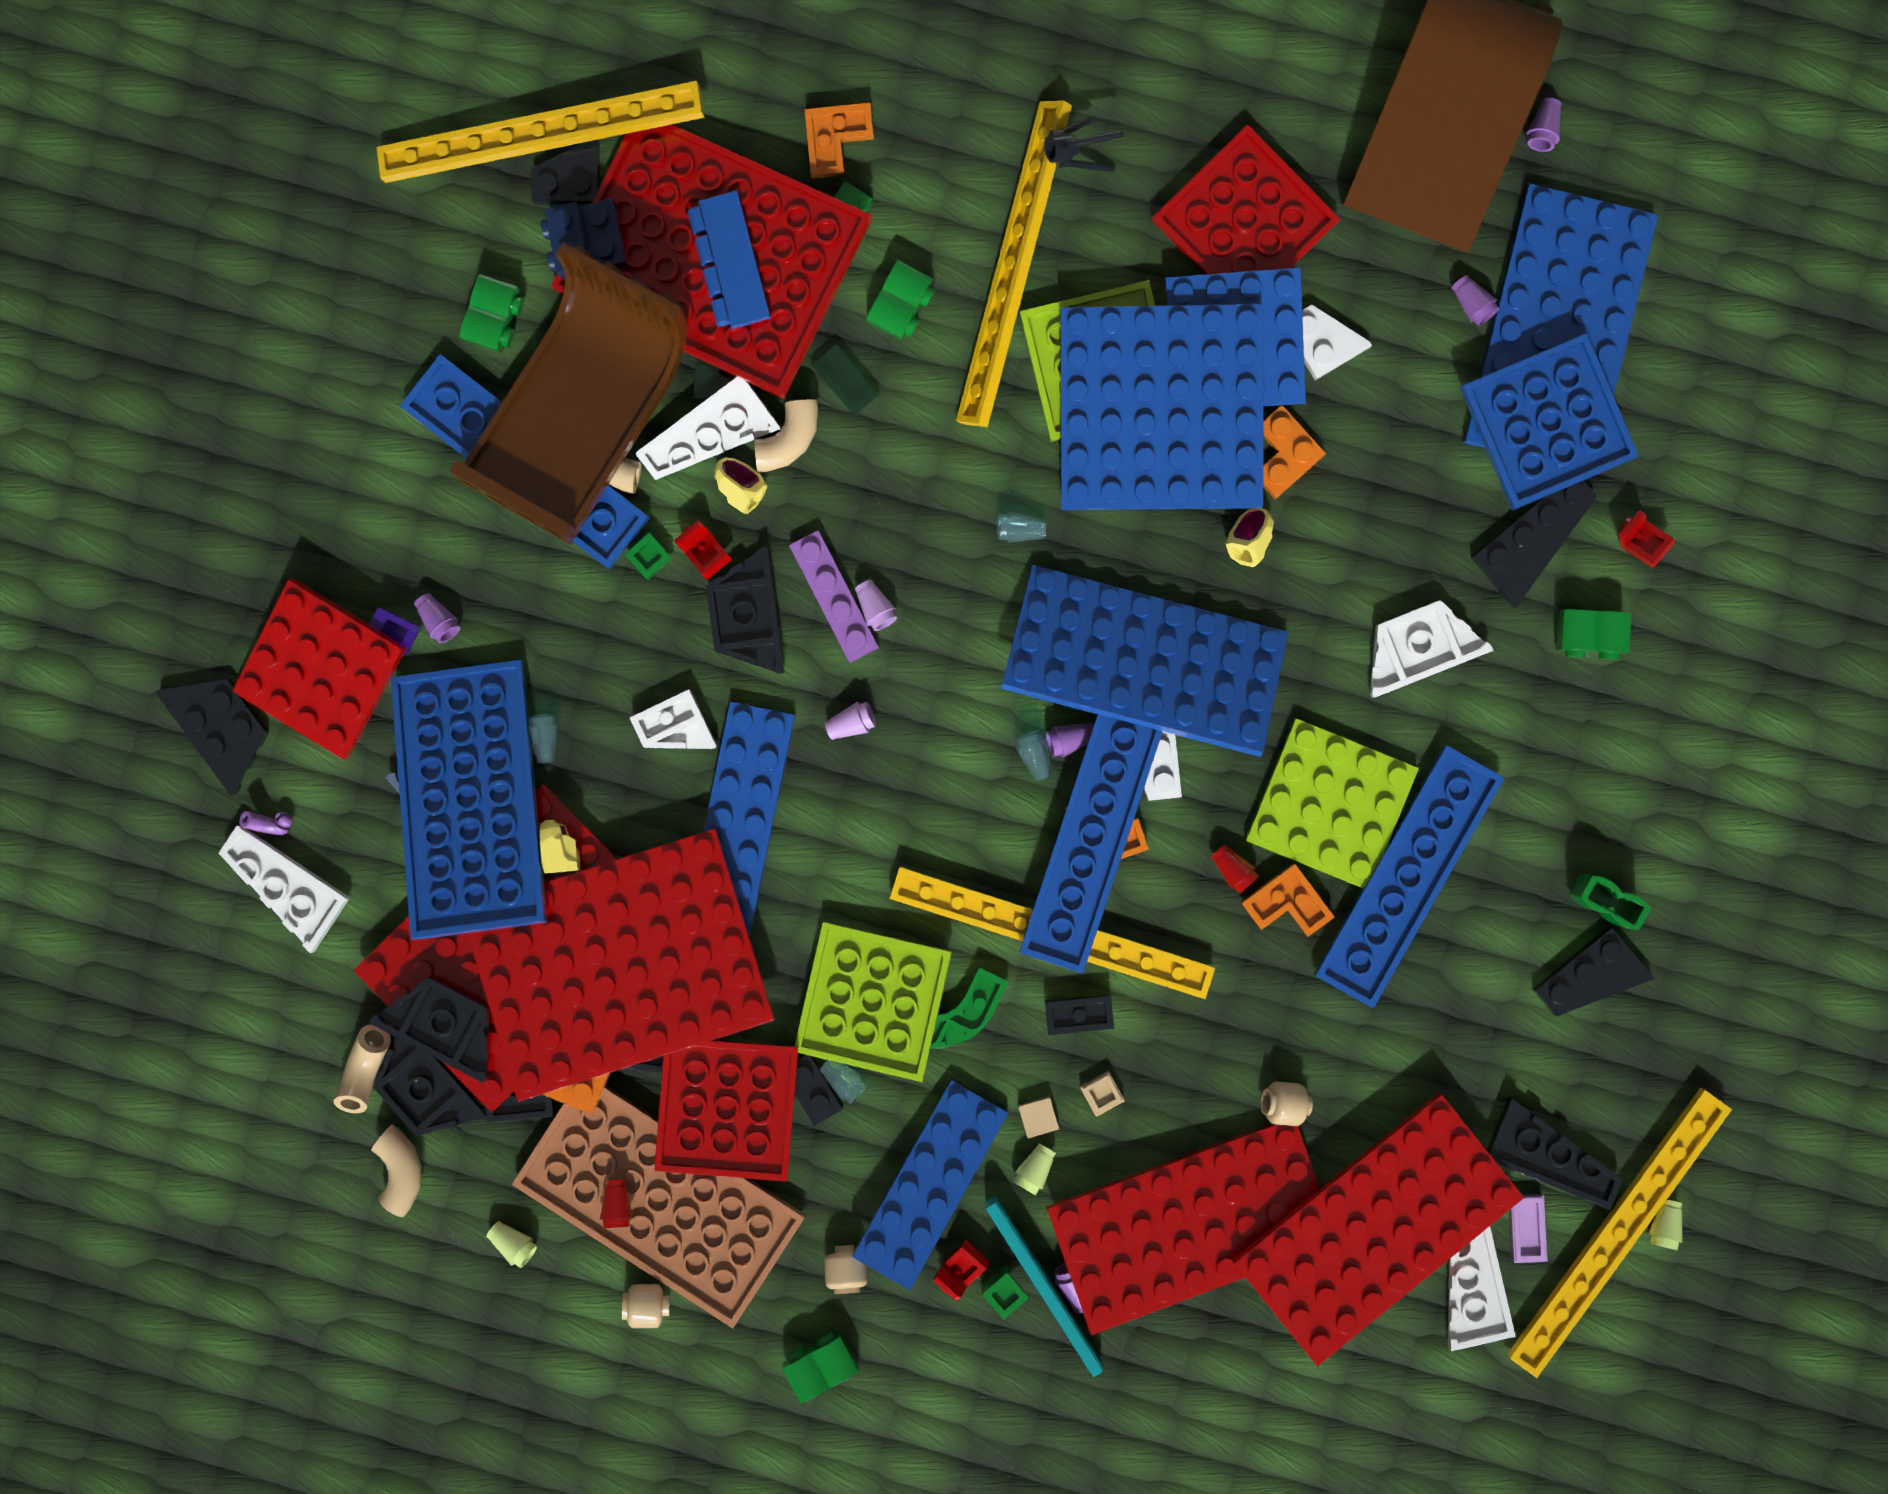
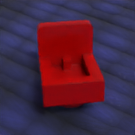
(1644, 539)
(702, 549)
(960, 1270)

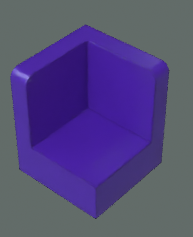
(396, 627)

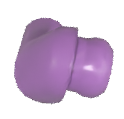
(279, 825)

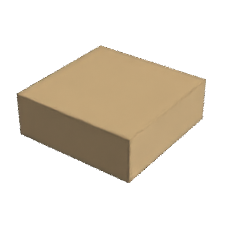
(1102, 1093)
(1038, 1117)

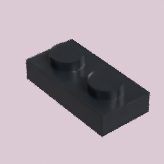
(1079, 1014)
(815, 1091)

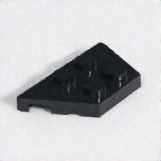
(746, 613)
(218, 726)
(442, 1025)
(424, 1091)

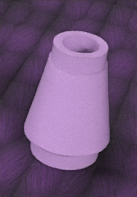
(875, 606)
(851, 721)

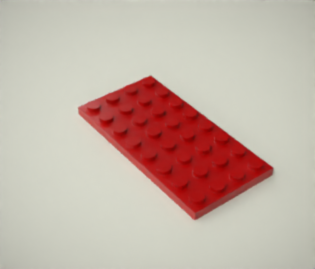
(1178, 1223)
(1378, 1229)

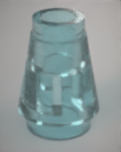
(1018, 527)
(543, 735)
(1034, 752)
(844, 1080)

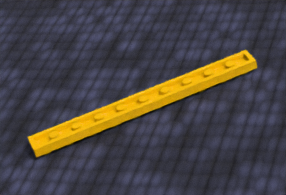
(540, 132)
(1012, 269)
(1013, 919)
(1618, 1232)

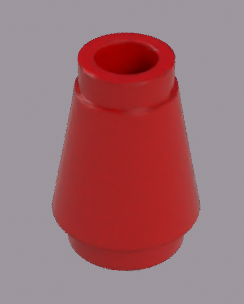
(1234, 868)
(616, 1205)

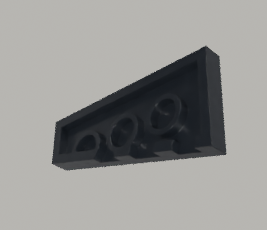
(1529, 543)
(1540, 1152)

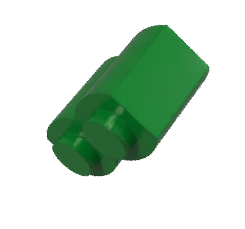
(900, 301)
(491, 314)
(1593, 632)
(1607, 899)
(820, 1366)

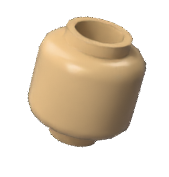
(1286, 1103)
(844, 1272)
(644, 1306)

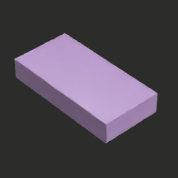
(1528, 1229)

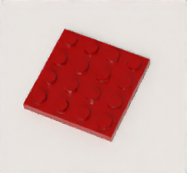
(1245, 211)
(319, 669)
(727, 1110)

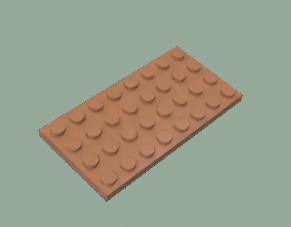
(689, 1231)

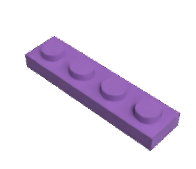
(834, 596)

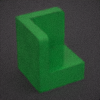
(1003, 1292)

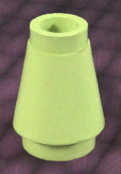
(1035, 1169)
(1667, 1226)
(512, 1244)

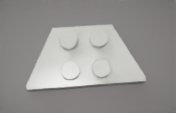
(1421, 646)

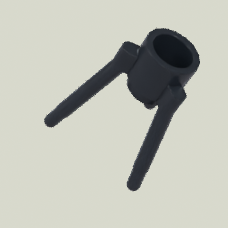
(1062, 147)

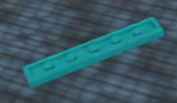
(1044, 1285)

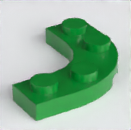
(972, 1012)

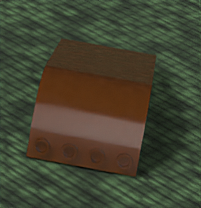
(1454, 116)
(579, 398)

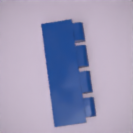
(735, 266)

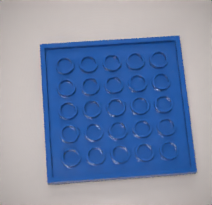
(1162, 407)

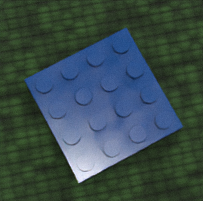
(1283, 320)
(1549, 421)

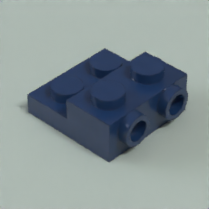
(589, 226)

